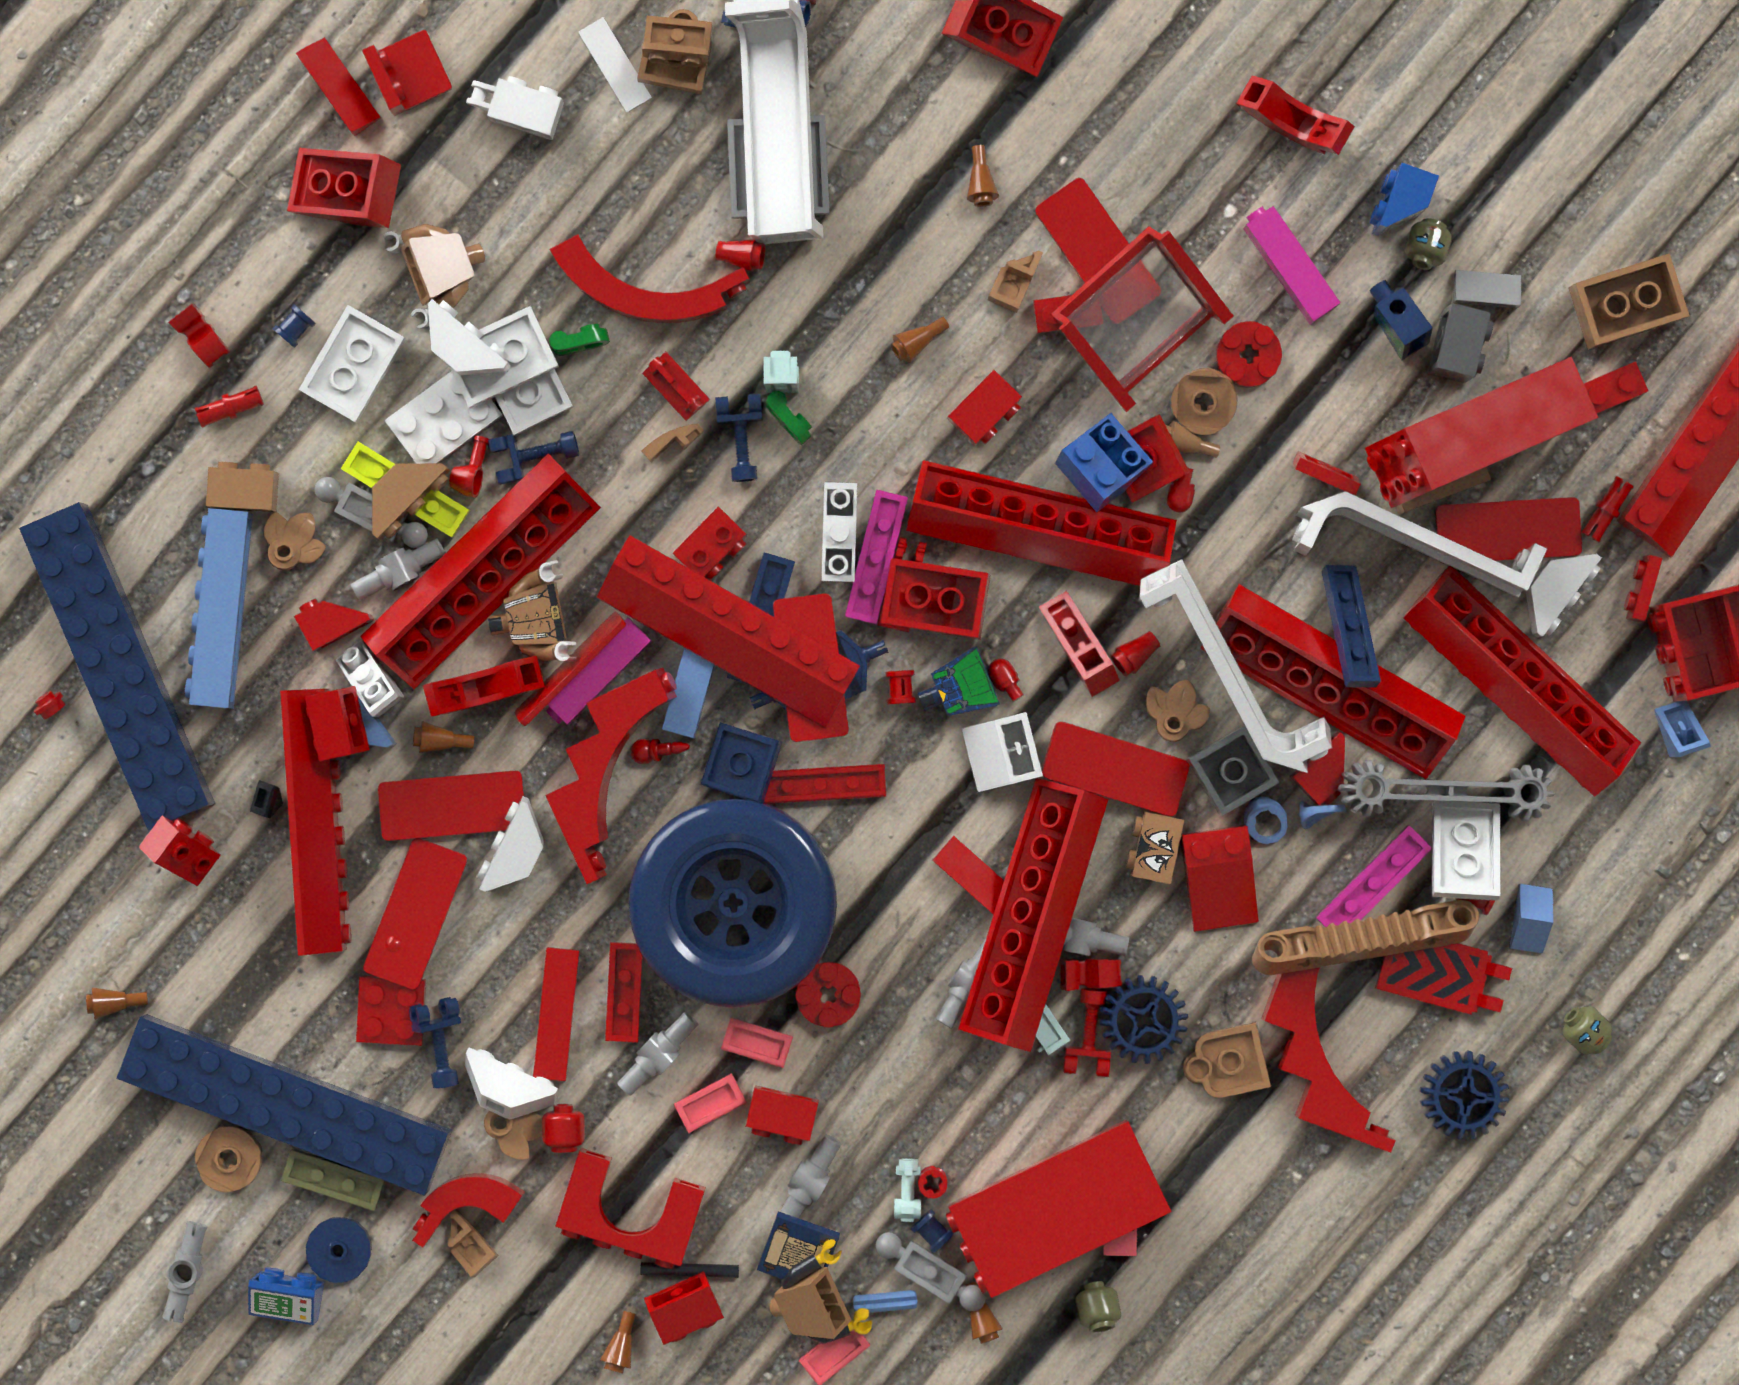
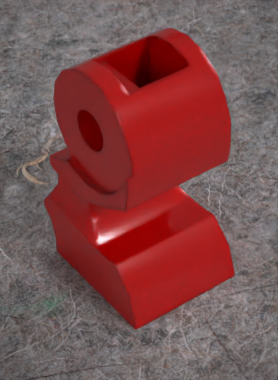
(199, 335)
(1090, 973)

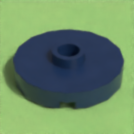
(341, 1232)

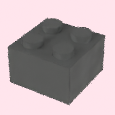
(1460, 343)
(1232, 770)

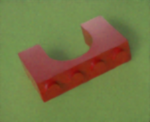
(584, 1215)

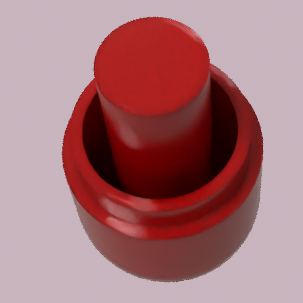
(1181, 493)
(1005, 678)

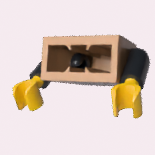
(812, 1301)

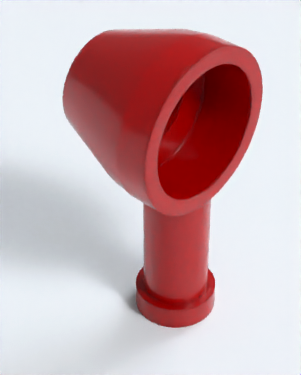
(469, 478)

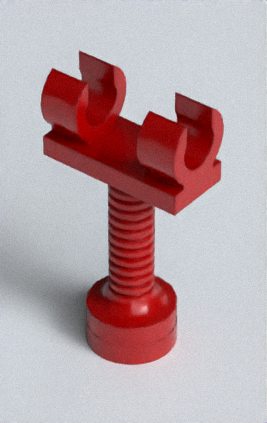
(1093, 1000)

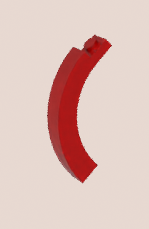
(640, 303)

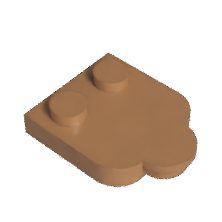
(674, 74)
(1228, 1061)

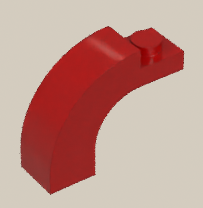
(1292, 118)
(483, 686)
(476, 1190)

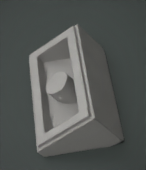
(1487, 289)

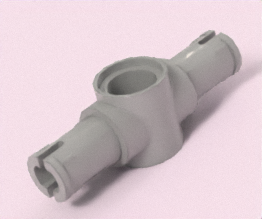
(398, 569)
(1087, 938)
(959, 990)
(657, 1053)
(811, 1177)
(179, 1287)

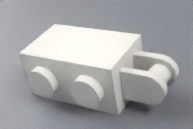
(520, 106)

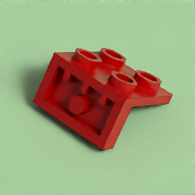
(408, 72)

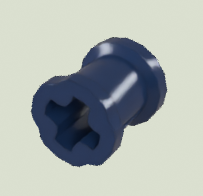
(294, 326)
(932, 1231)

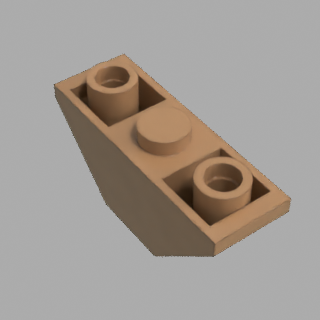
(402, 493)

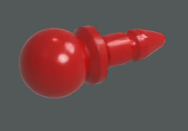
(645, 751)

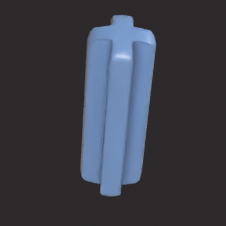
(886, 1301)

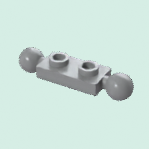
(357, 506)
(930, 1271)

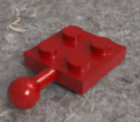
(385, 1008)

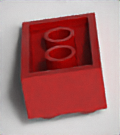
(1005, 30)
(344, 186)
(935, 598)
(1219, 877)

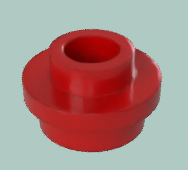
(49, 704)

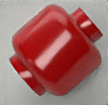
(563, 1128)

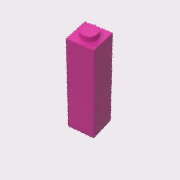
(1290, 264)
(599, 673)

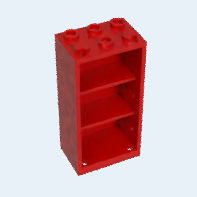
(1480, 432)
(1698, 643)
(1057, 1209)

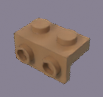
(677, 40)

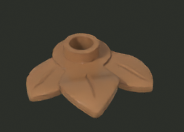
(292, 535)
(1176, 705)
(515, 1136)

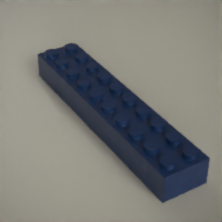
(116, 665)
(284, 1104)

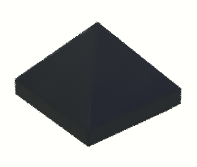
(266, 799)

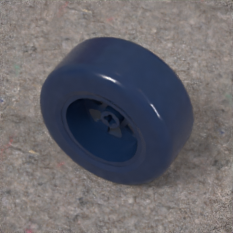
(705, 964)

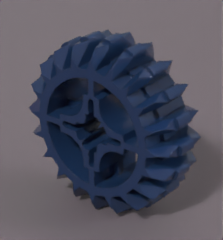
(1151, 1006)
(1464, 1080)

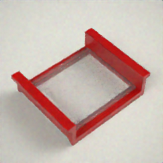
(1138, 311)

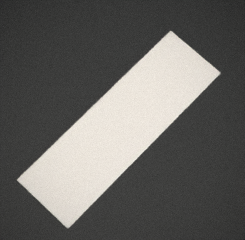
(614, 64)

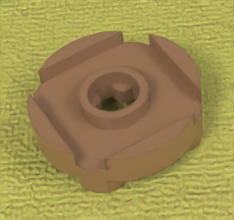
(1189, 413)
(210, 1164)

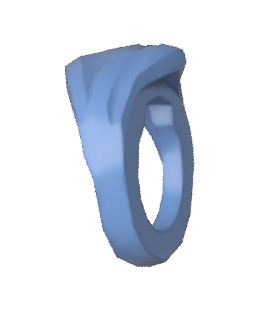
(1261, 804)
(1312, 814)

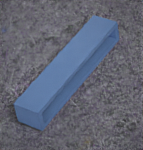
(220, 608)

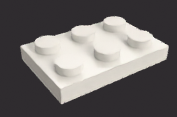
(528, 357)
(352, 363)
(534, 402)
(440, 421)
(1466, 850)

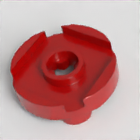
(1260, 339)
(847, 995)

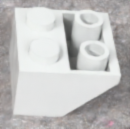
(1002, 752)

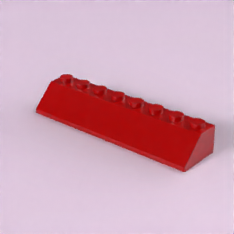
(1690, 465)
(1039, 524)
(480, 572)
(727, 631)
(1307, 671)
(1522, 681)
(314, 833)
(1033, 914)

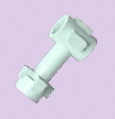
(907, 1207)

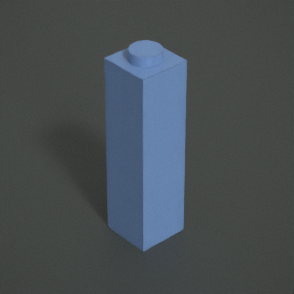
(691, 692)

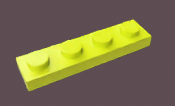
(438, 510)

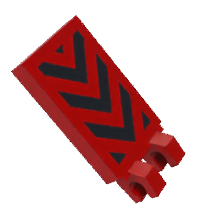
(1443, 976)

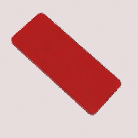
(1081, 228)
(1508, 527)
(814, 618)
(570, 669)
(1115, 769)
(448, 804)
(416, 913)

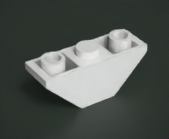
(461, 345)
(839, 532)
(1556, 588)
(372, 681)
(515, 849)
(506, 1087)

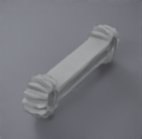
(1447, 790)

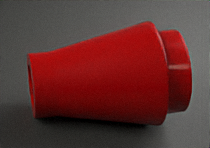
(742, 253)
(1133, 654)

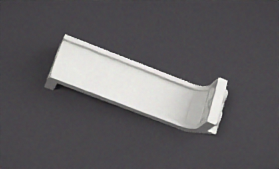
(776, 120)
(1507, 579)
(1282, 748)

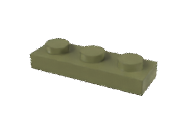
(332, 1179)

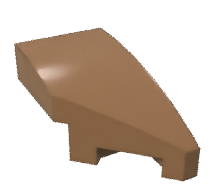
(1014, 281)
(683, 436)
(469, 1245)

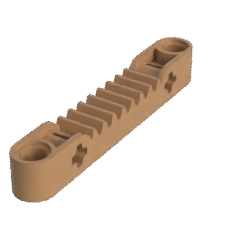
(1360, 940)

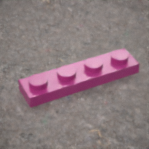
(875, 556)
(1376, 879)

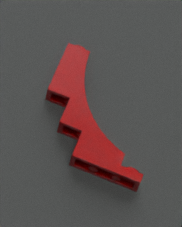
(582, 804)
(1324, 1097)

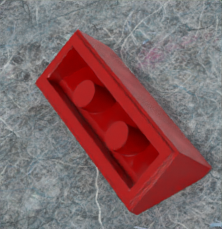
(338, 86)
(970, 873)

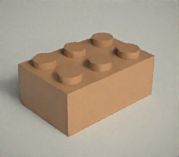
(1628, 301)

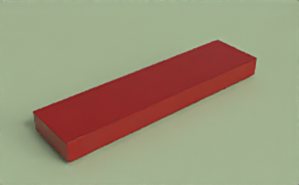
(826, 783)
(556, 1013)

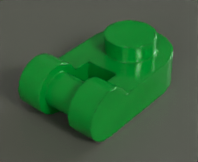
(589, 338)
(796, 425)

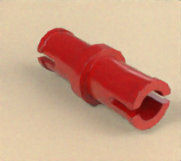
(229, 406)
(1607, 509)

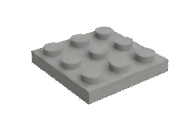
(738, 172)

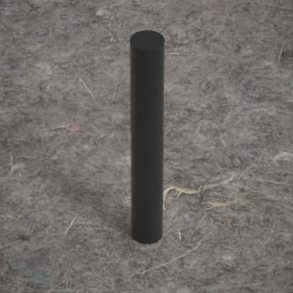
(690, 1270)

